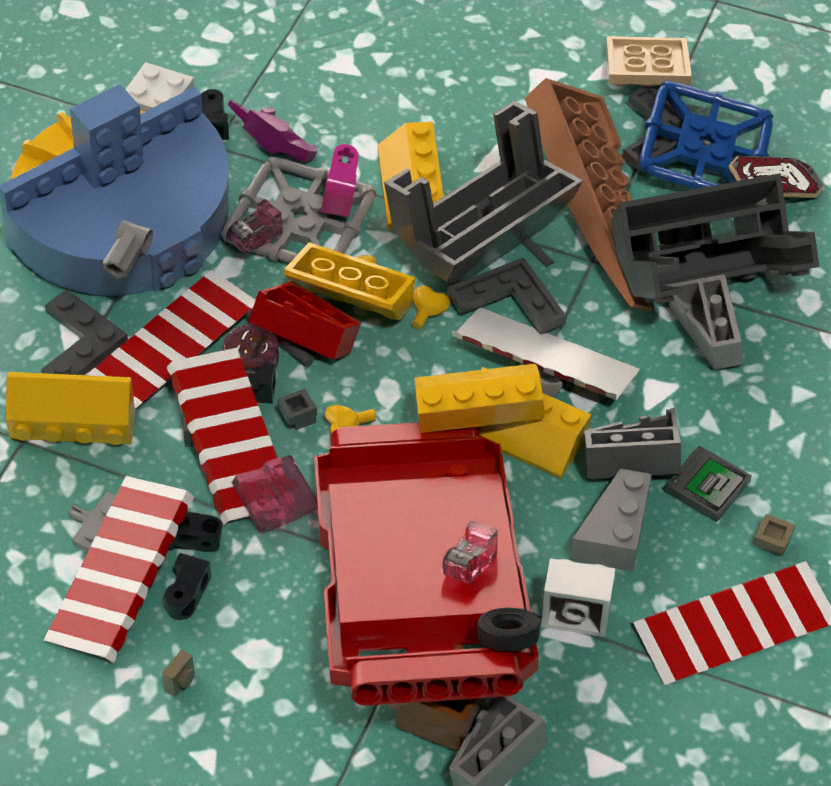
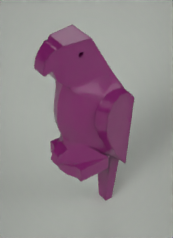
(273, 133)

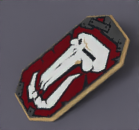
(797, 177)

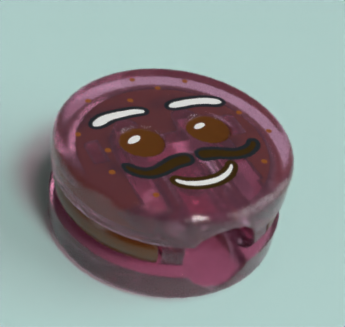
(254, 345)

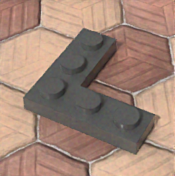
(643, 101)
(514, 279)
(96, 334)

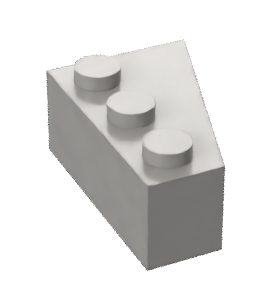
(710, 319)
(615, 524)
(499, 744)

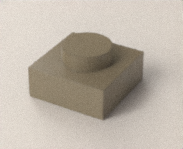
(774, 534)
(178, 673)

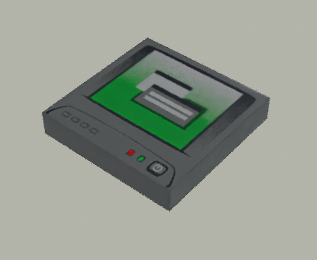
(708, 483)

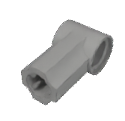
(129, 243)

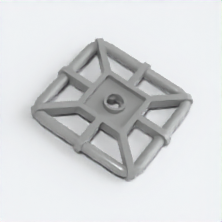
(295, 201)

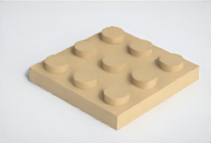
(647, 60)

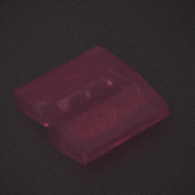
(275, 494)

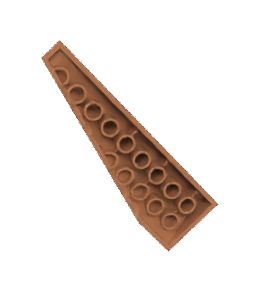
(584, 142)

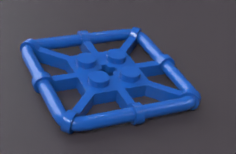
(697, 128)

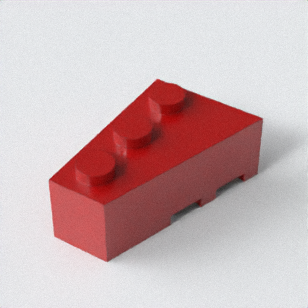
(305, 319)

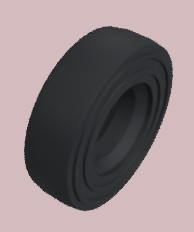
(524, 628)

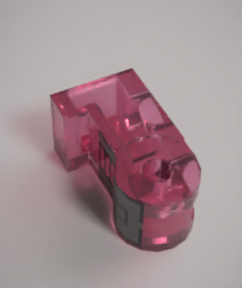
(256, 228)
(471, 553)

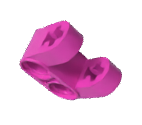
(341, 182)

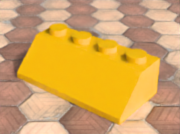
(412, 149)
(352, 281)
(479, 398)
(70, 408)
(547, 442)

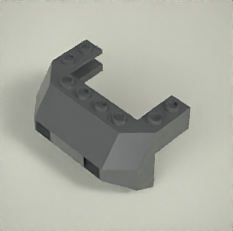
(489, 211)
(692, 252)

